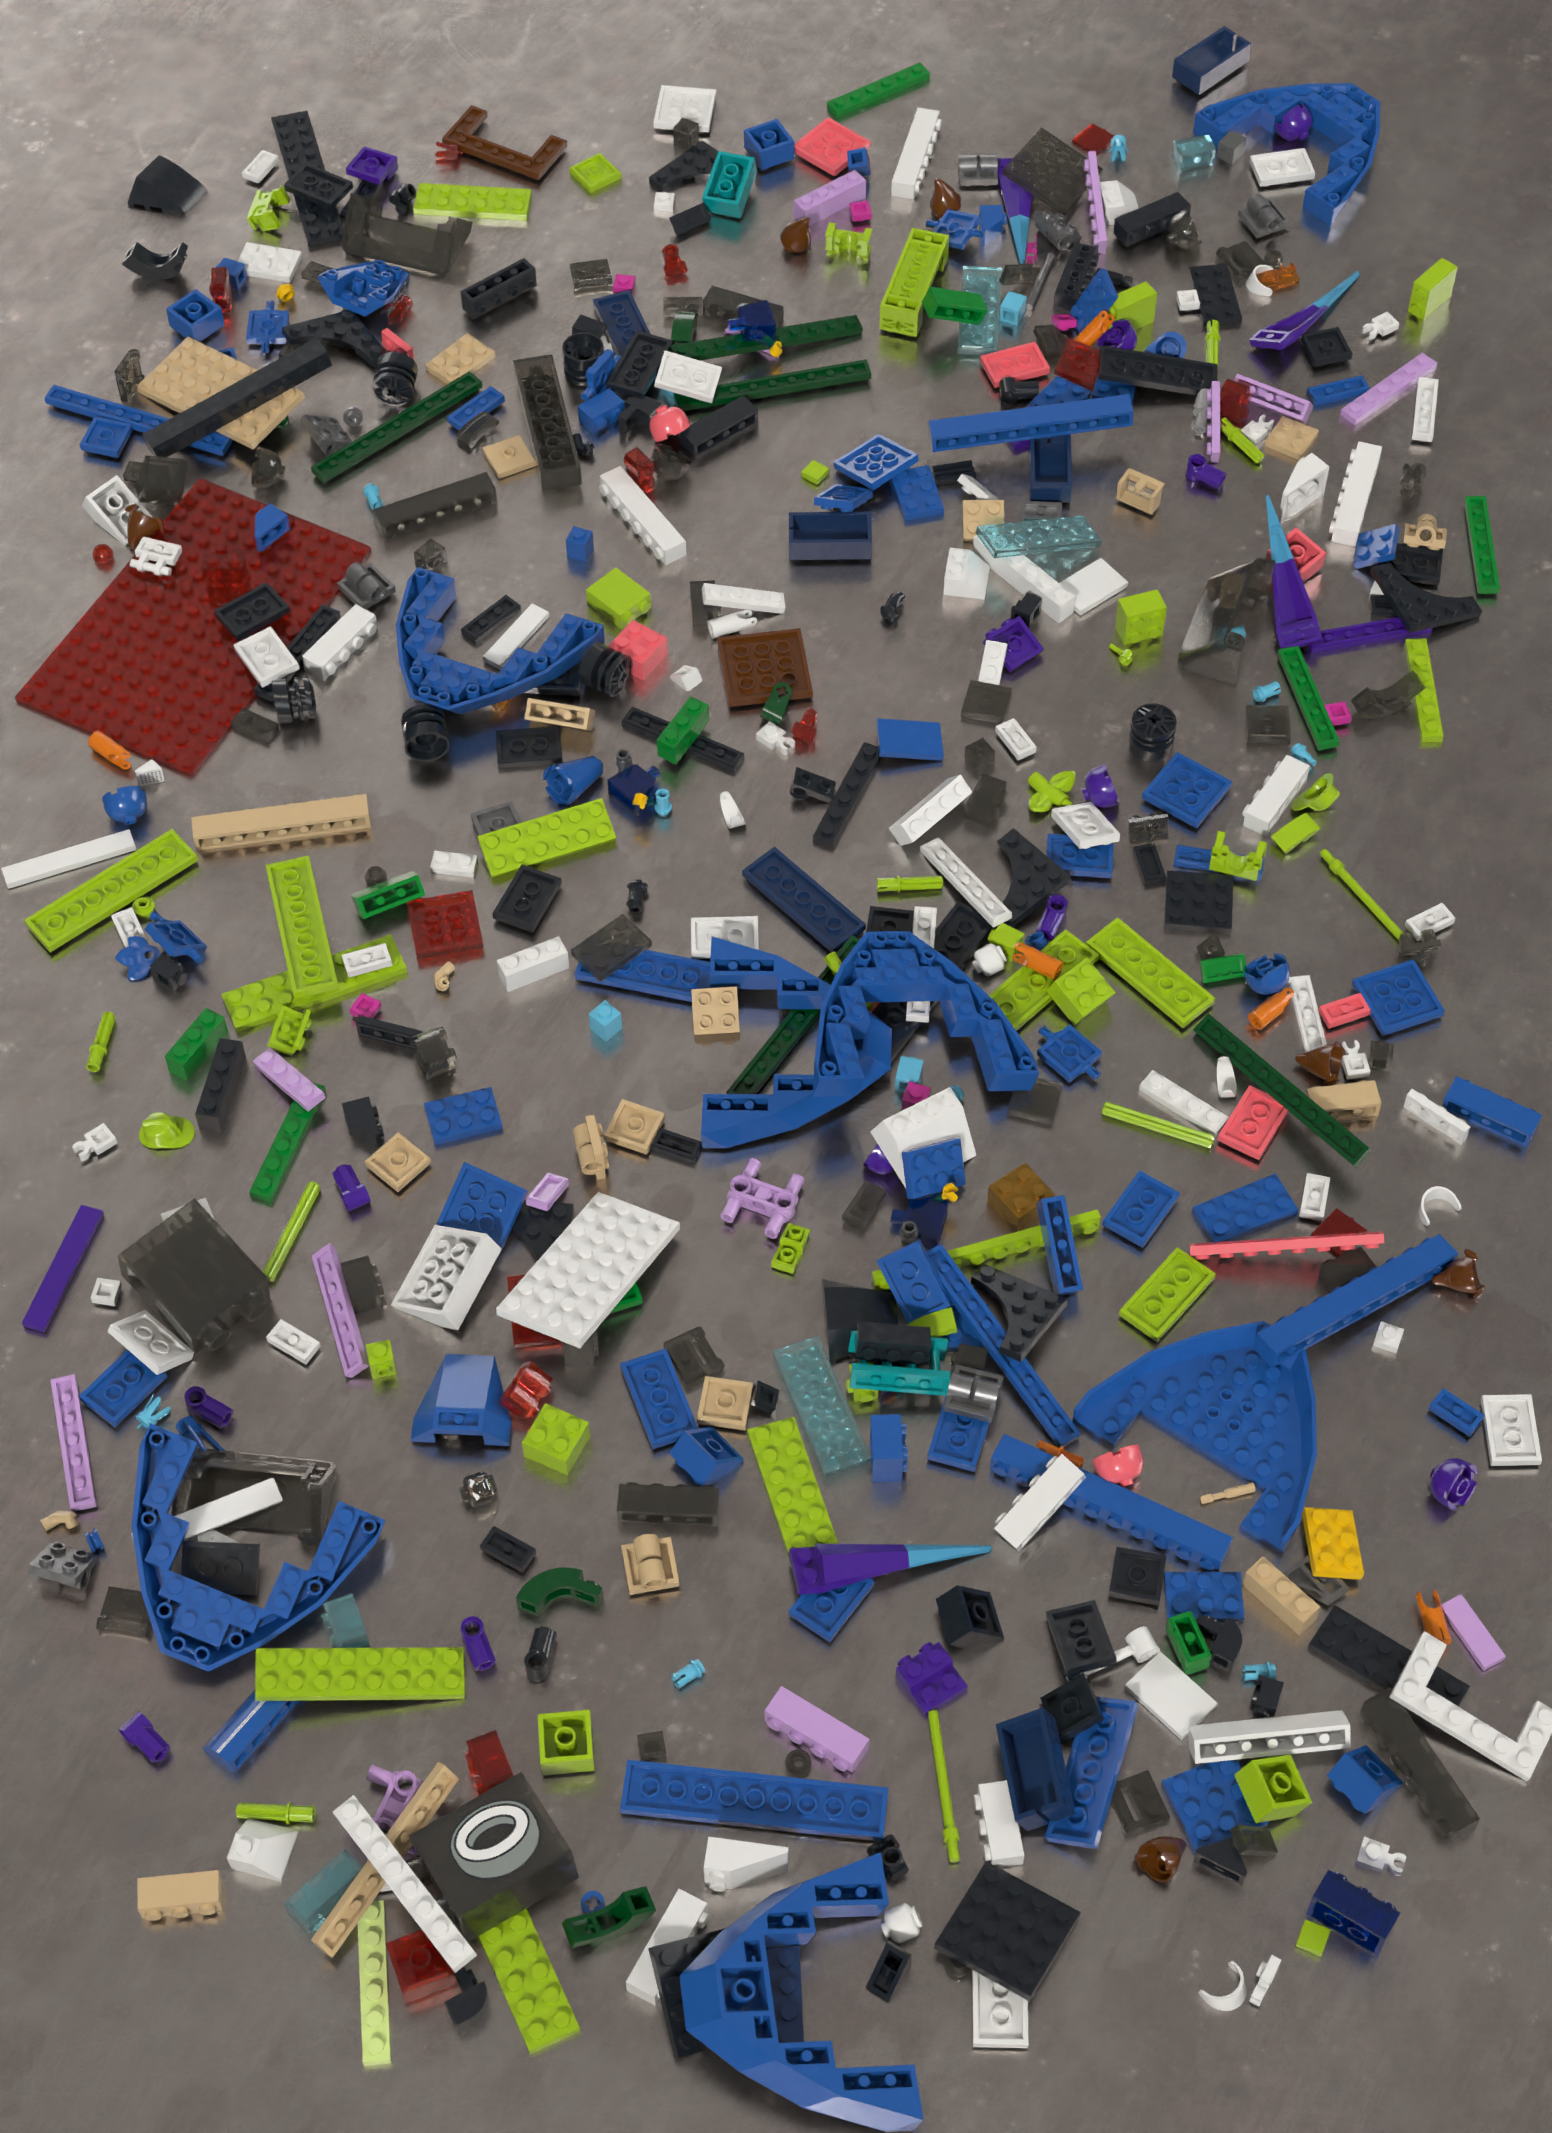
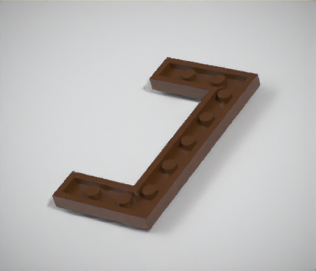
(534, 166)

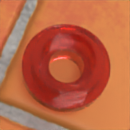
(102, 553)

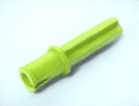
(1213, 339)
(1234, 434)
(909, 883)
(98, 1049)
(276, 1812)

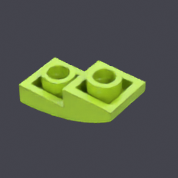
(1295, 832)
(790, 1248)
(940, 1322)

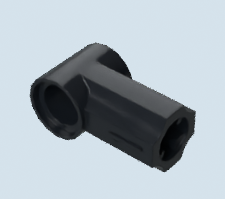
(1012, 390)
(540, 1653)

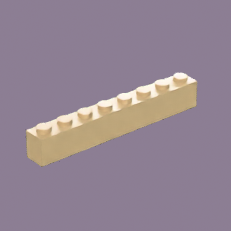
(280, 822)

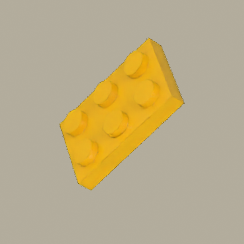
(1332, 1543)

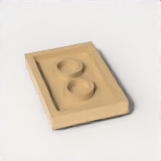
(459, 358)

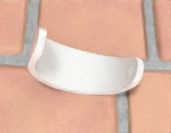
(1254, 285)
(731, 811)
(1226, 1078)
(1437, 1193)
(1230, 2001)

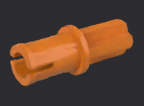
(1055, 1451)

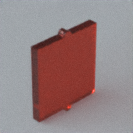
(1093, 139)
(1338, 1223)

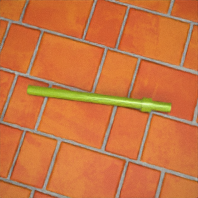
(1338, 867)
(950, 1833)

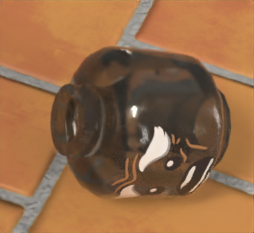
(478, 1489)

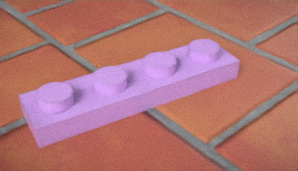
(1213, 429)
(289, 1079)

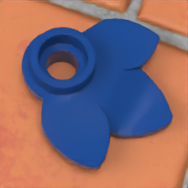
(135, 957)

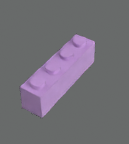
(830, 198)
(1277, 400)
(816, 1730)

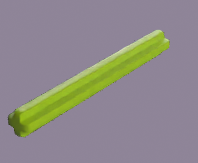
(1158, 1124)
(291, 1230)

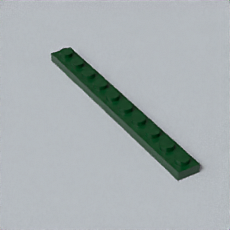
(786, 335)
(781, 384)
(396, 427)
(783, 1039)
(1283, 1090)

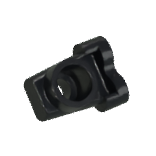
(401, 197)
(891, 1856)

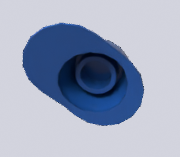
(1168, 344)

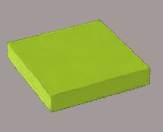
(595, 172)

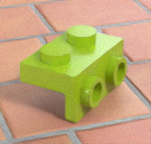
(288, 1030)

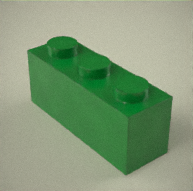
(954, 305)
(683, 730)
(388, 894)
(196, 1044)

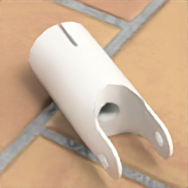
(730, 623)

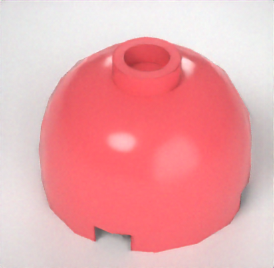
(668, 422)
(1120, 1466)

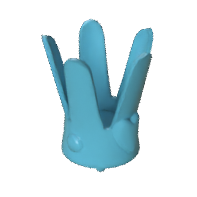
(1118, 143)
(147, 1415)

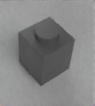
(1231, 147)

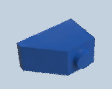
(991, 222)
(269, 526)

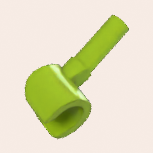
(1125, 656)

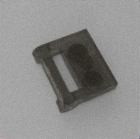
(1243, 255)
(590, 274)
(129, 378)
(686, 1358)
(126, 1604)
(1146, 1802)

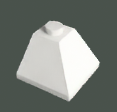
(262, 1849)

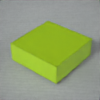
(815, 472)
(1313, 1937)

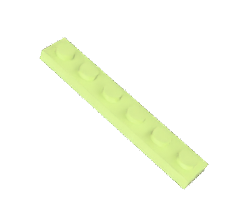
(374, 1986)

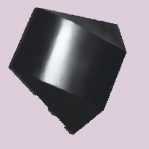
(167, 187)
(846, 1306)

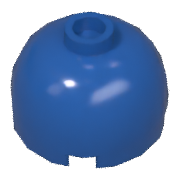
(125, 805)
(1268, 975)

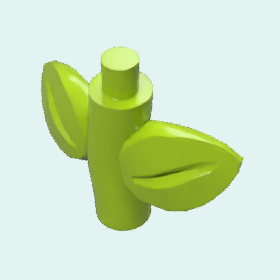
(1051, 792)

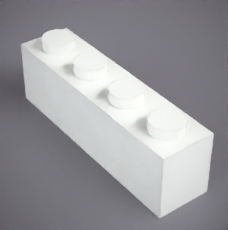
(340, 642)
(1275, 795)
(930, 810)
(1039, 1502)
(679, 1922)

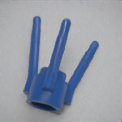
(190, 1429)

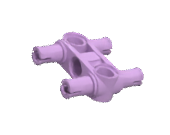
(762, 1198)
(395, 1798)

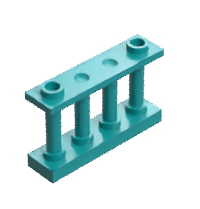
(903, 1379)

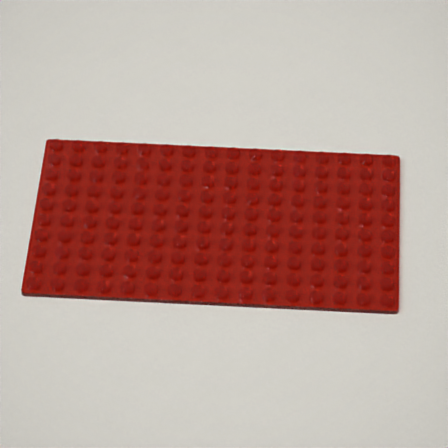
(152, 655)

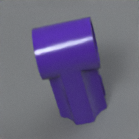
(1198, 469)
(1053, 918)
(352, 1192)
(208, 1408)
(477, 1644)
(141, 1733)

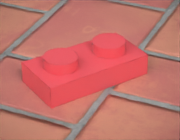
(393, 343)
(1344, 1010)

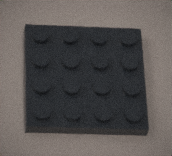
(1007, 1930)

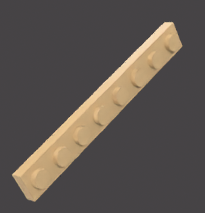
(368, 1881)

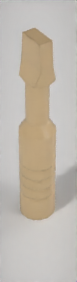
(1229, 1493)

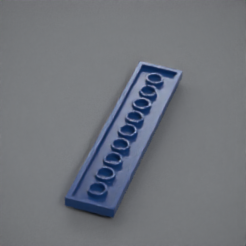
(754, 1800)

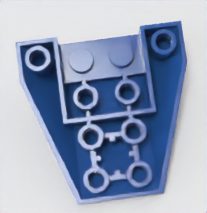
(363, 286)
(464, 1402)

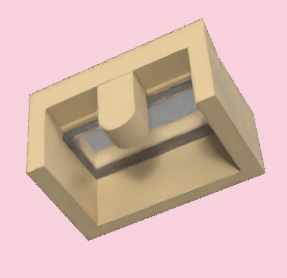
(1140, 491)

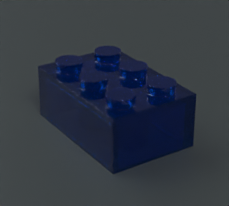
(1353, 1912)

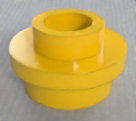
(285, 292)

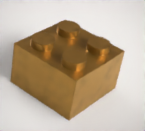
(1017, 1196)

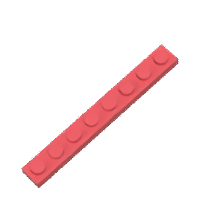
(1276, 1245)

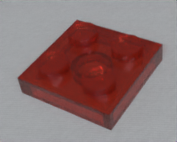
(1078, 363)

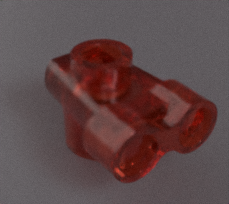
(672, 261)
(805, 729)

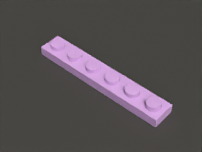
(1096, 206)
(1388, 389)
(340, 1311)
(73, 1443)

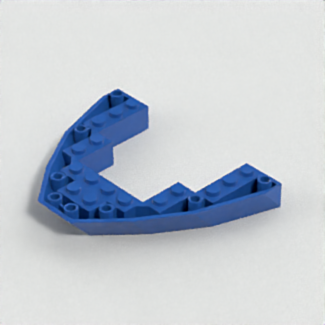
(1337, 111)
(466, 687)
(906, 969)
(749, 1117)
(204, 1623)
(733, 2009)

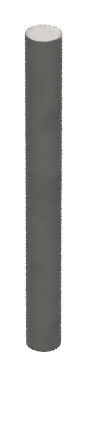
(1040, 281)

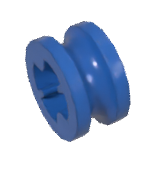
(1036, 940)
(94, 1540)
(587, 1898)

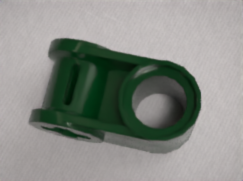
(775, 706)

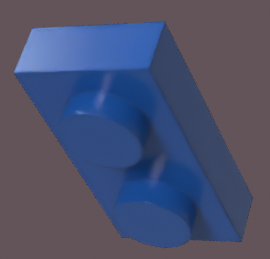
(1456, 1412)

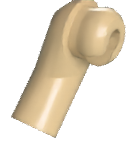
(441, 976)
(58, 1517)

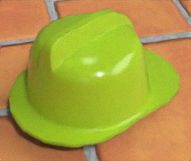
(1318, 796)
(166, 1131)

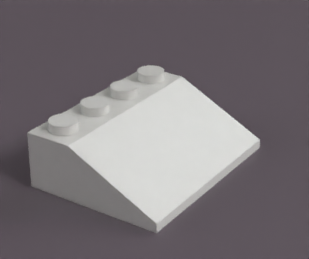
(923, 1124)
(447, 1276)

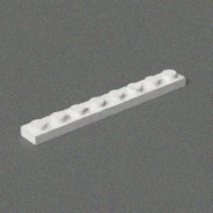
(404, 1884)

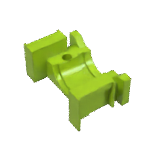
(261, 212)
(841, 239)
(1242, 866)

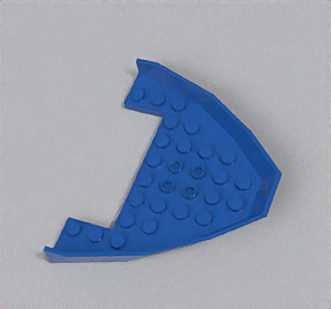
(1229, 1407)

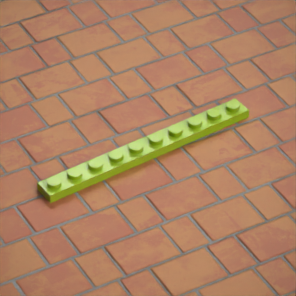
(1003, 1245)

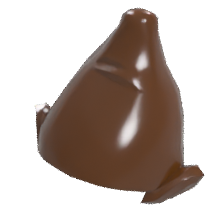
(944, 198)
(796, 236)
(140, 525)
(1323, 1062)
(1461, 1275)
(1160, 1857)

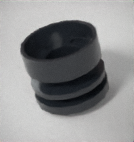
(579, 354)
(394, 379)
(605, 669)
(293, 699)
(425, 732)
(1152, 732)

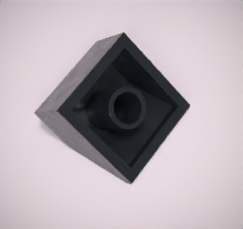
(969, 1617)

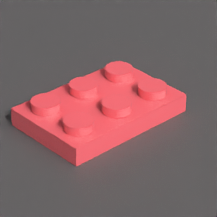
(1016, 362)
(1253, 1123)

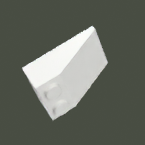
(1304, 486)
(108, 506)
(740, 1863)

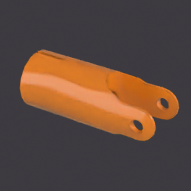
(1095, 329)
(109, 749)
(1038, 961)
(1270, 1009)
(1434, 1618)

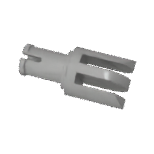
(1200, 411)

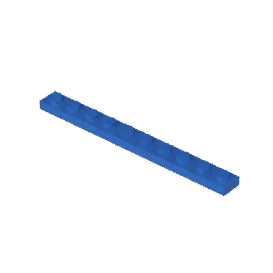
(140, 420)
(991, 1335)

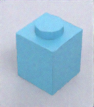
(1013, 308)
(605, 1021)
(908, 1070)

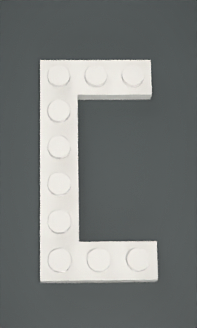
(1412, 1693)

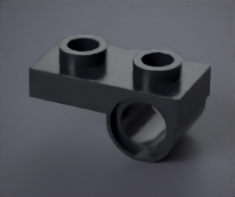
(810, 784)

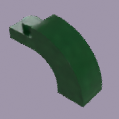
(684, 327)
(554, 1585)
(611, 1921)

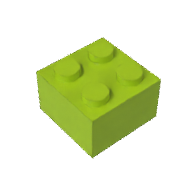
(1140, 617)
(1080, 991)
(556, 1439)
(565, 1742)
(1273, 1788)

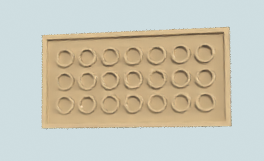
(197, 372)

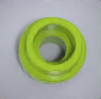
(143, 912)

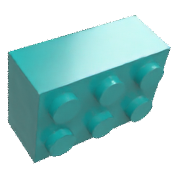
(729, 184)

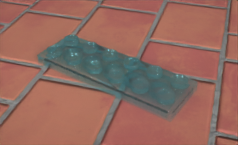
(984, 337)
(1038, 536)
(821, 1407)

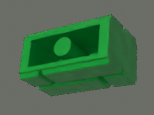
(1188, 1642)

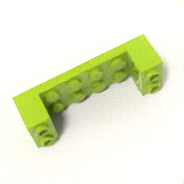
(914, 274)

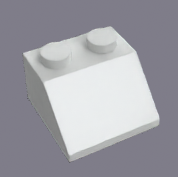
(1116, 200)
(965, 574)

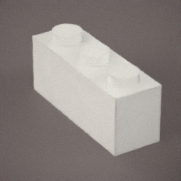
(533, 964)
(998, 1825)

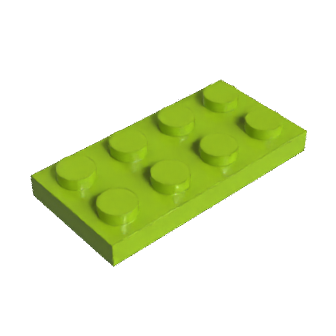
(1167, 1294)

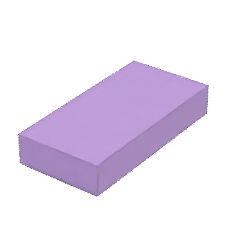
(547, 1191)

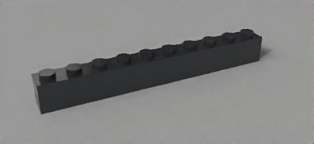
(237, 399)

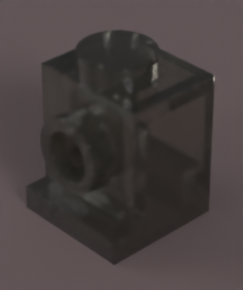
(430, 555)

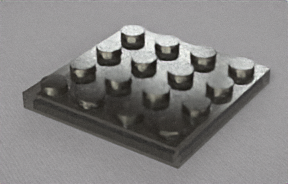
(1050, 171)

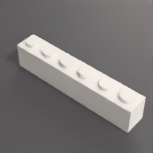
(916, 153)
(1356, 494)
(642, 515)
(1030, 579)
(1269, 1736)

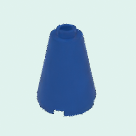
(571, 778)

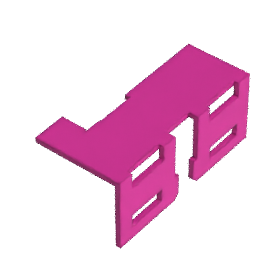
(1030, 250)

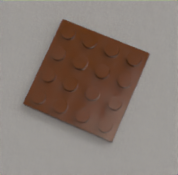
(759, 662)

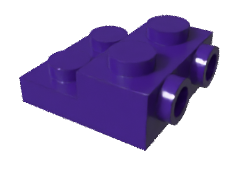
(372, 165)
(1020, 640)
(930, 1677)

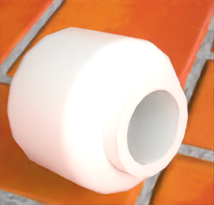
(989, 960)
(901, 1923)

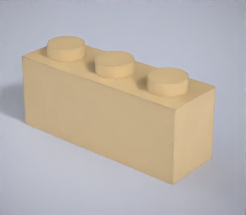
(559, 714)
(1348, 1100)
(1281, 1595)
(179, 1895)

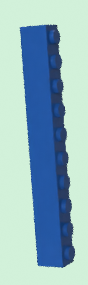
(1031, 423)
(1353, 1301)
(1120, 1507)

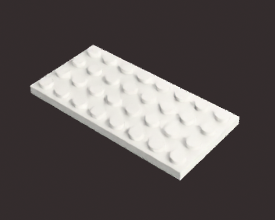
(588, 1269)

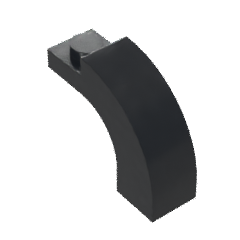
(155, 265)

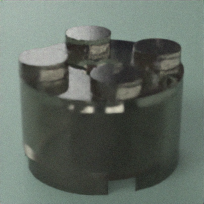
(433, 1052)

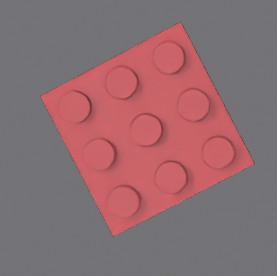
(828, 146)

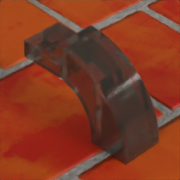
(1388, 701)

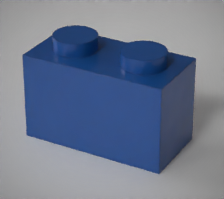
(600, 410)

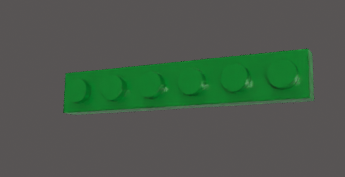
(878, 90)
(1481, 545)
(1308, 698)
(282, 1151)

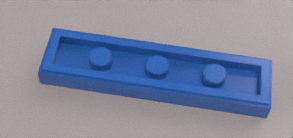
(1199, 859)

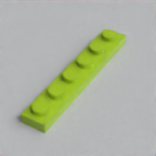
(1426, 701)

